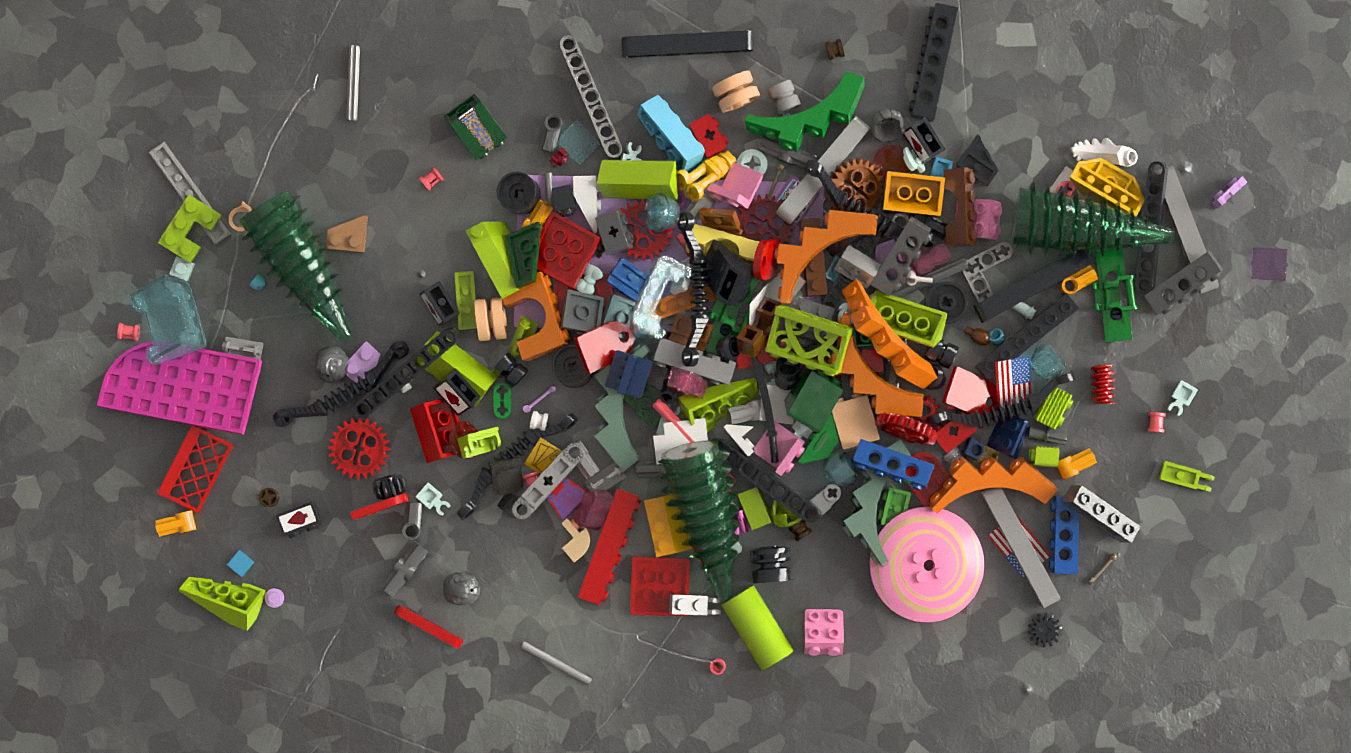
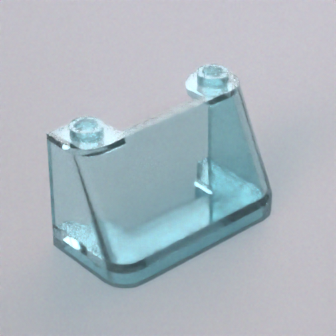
(170, 318)
(643, 321)

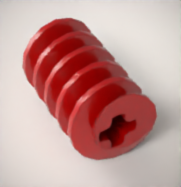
(1102, 384)

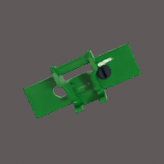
(1107, 296)
(726, 316)

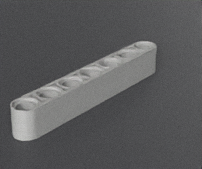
(588, 88)
(831, 158)
(1184, 224)
(1020, 546)

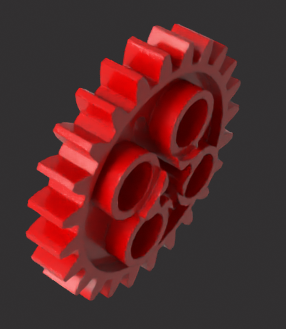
(653, 247)
(906, 428)
(342, 443)

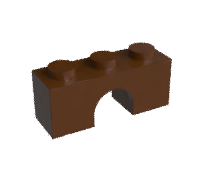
(754, 337)

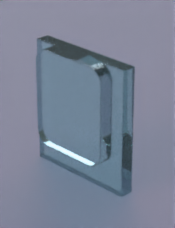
(578, 142)

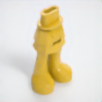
(712, 167)

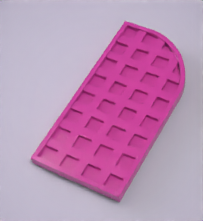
(195, 389)

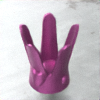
(744, 524)

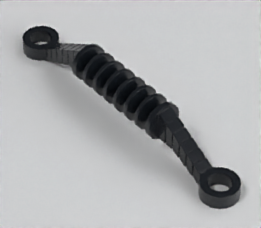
(840, 197)
(690, 354)
(372, 378)
(1032, 402)
(532, 438)

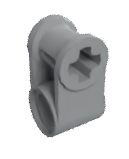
(822, 499)

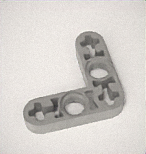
(978, 275)

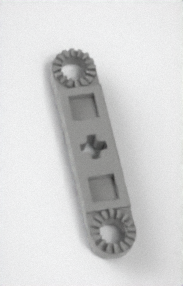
(558, 471)

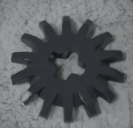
(1040, 624)

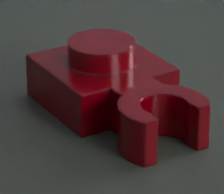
(559, 158)

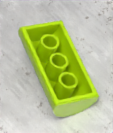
(757, 628)

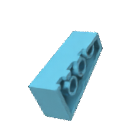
(671, 134)

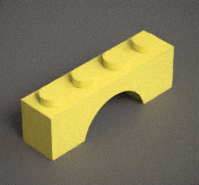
(738, 245)

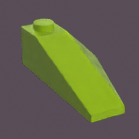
(492, 249)
(717, 401)
(229, 602)

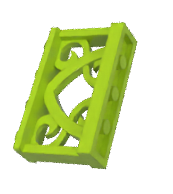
(833, 330)

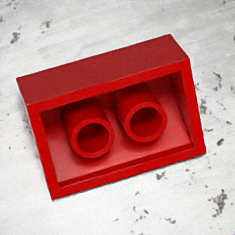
(433, 426)

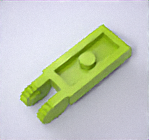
(1183, 476)

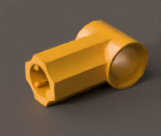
(540, 213)
(1079, 280)
(1073, 464)
(179, 523)

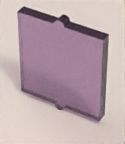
(1269, 264)

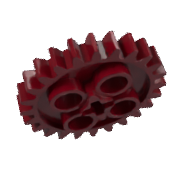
(771, 207)

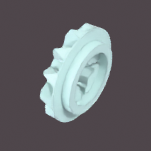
(758, 158)

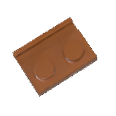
(721, 220)
(681, 330)

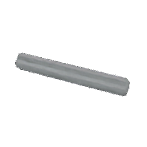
(353, 80)

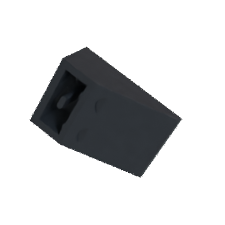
(727, 274)

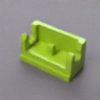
(479, 442)
(755, 507)

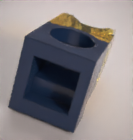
(978, 450)

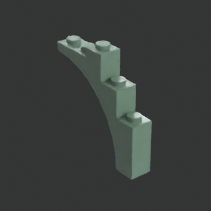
(614, 435)
(867, 497)

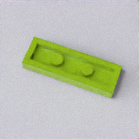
(466, 299)

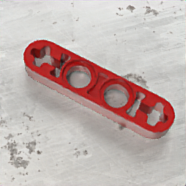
(428, 626)

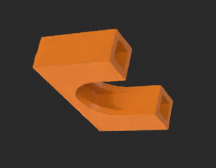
(551, 336)

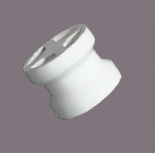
(539, 421)

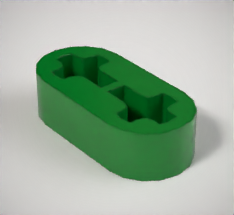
(497, 400)

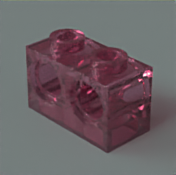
(687, 383)

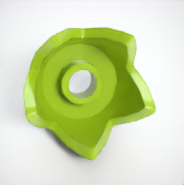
(783, 516)

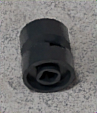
(942, 353)
(510, 370)
(786, 374)

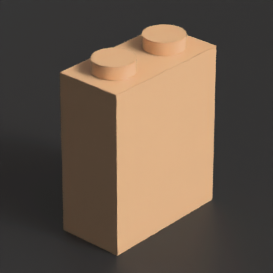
(854, 421)

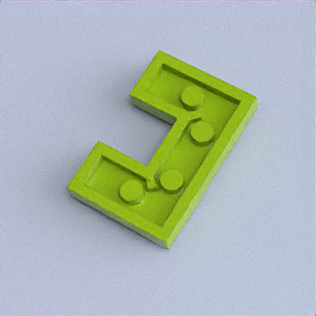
(189, 213)

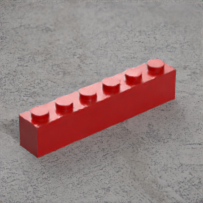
(608, 547)

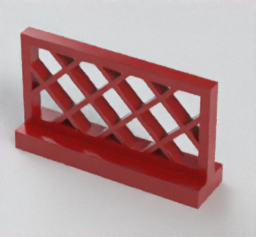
(179, 462)

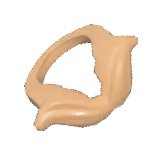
(243, 208)

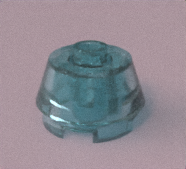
(661, 213)
(1046, 362)
(840, 469)

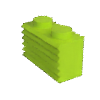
(1052, 409)
(1044, 456)

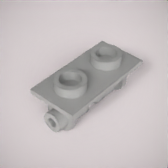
(243, 347)
(606, 478)

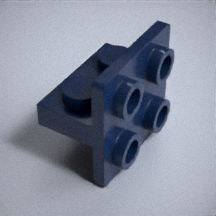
(628, 374)
(1009, 436)

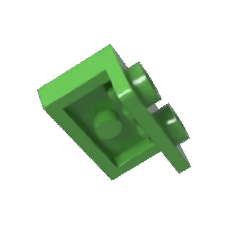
(895, 503)

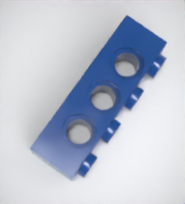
(867, 449)
(1070, 564)

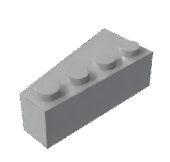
(709, 365)

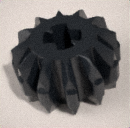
(389, 486)

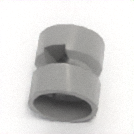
(784, 97)

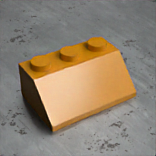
(913, 193)
(663, 528)

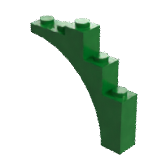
(791, 129)

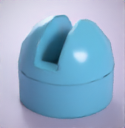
(257, 283)
(997, 336)

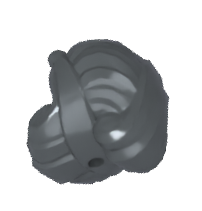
(887, 125)
(330, 364)
(461, 588)

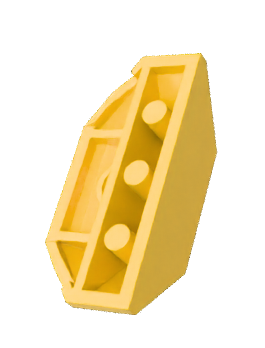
(1107, 180)

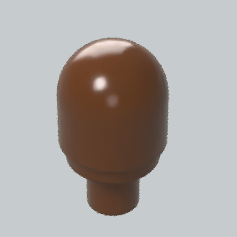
(978, 335)

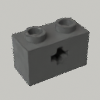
(607, 226)

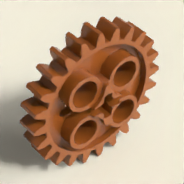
(864, 174)

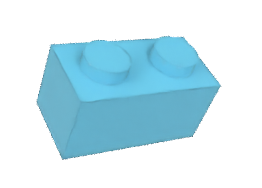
(831, 273)

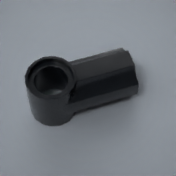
(937, 225)
(667, 394)

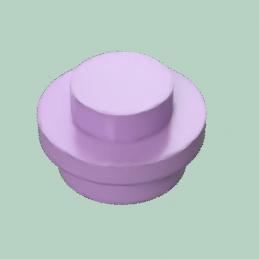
(274, 598)

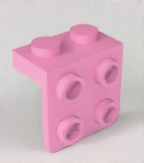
(738, 186)
(987, 218)
(788, 447)
(824, 632)

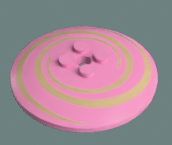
(924, 536)

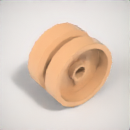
(736, 91)
(490, 319)

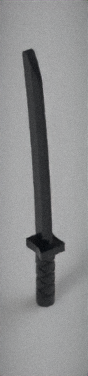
(772, 433)

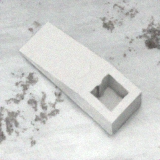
(585, 194)

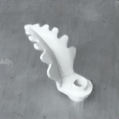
(1107, 150)

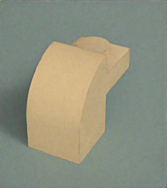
(579, 544)

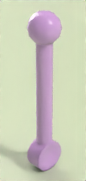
(527, 408)

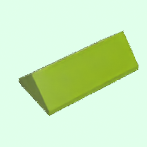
(637, 179)
(911, 319)
(471, 370)

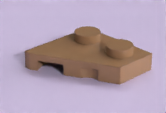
(348, 236)

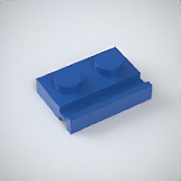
(626, 279)

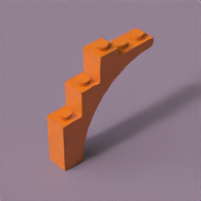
(813, 240)
(885, 341)
(866, 381)
(992, 474)

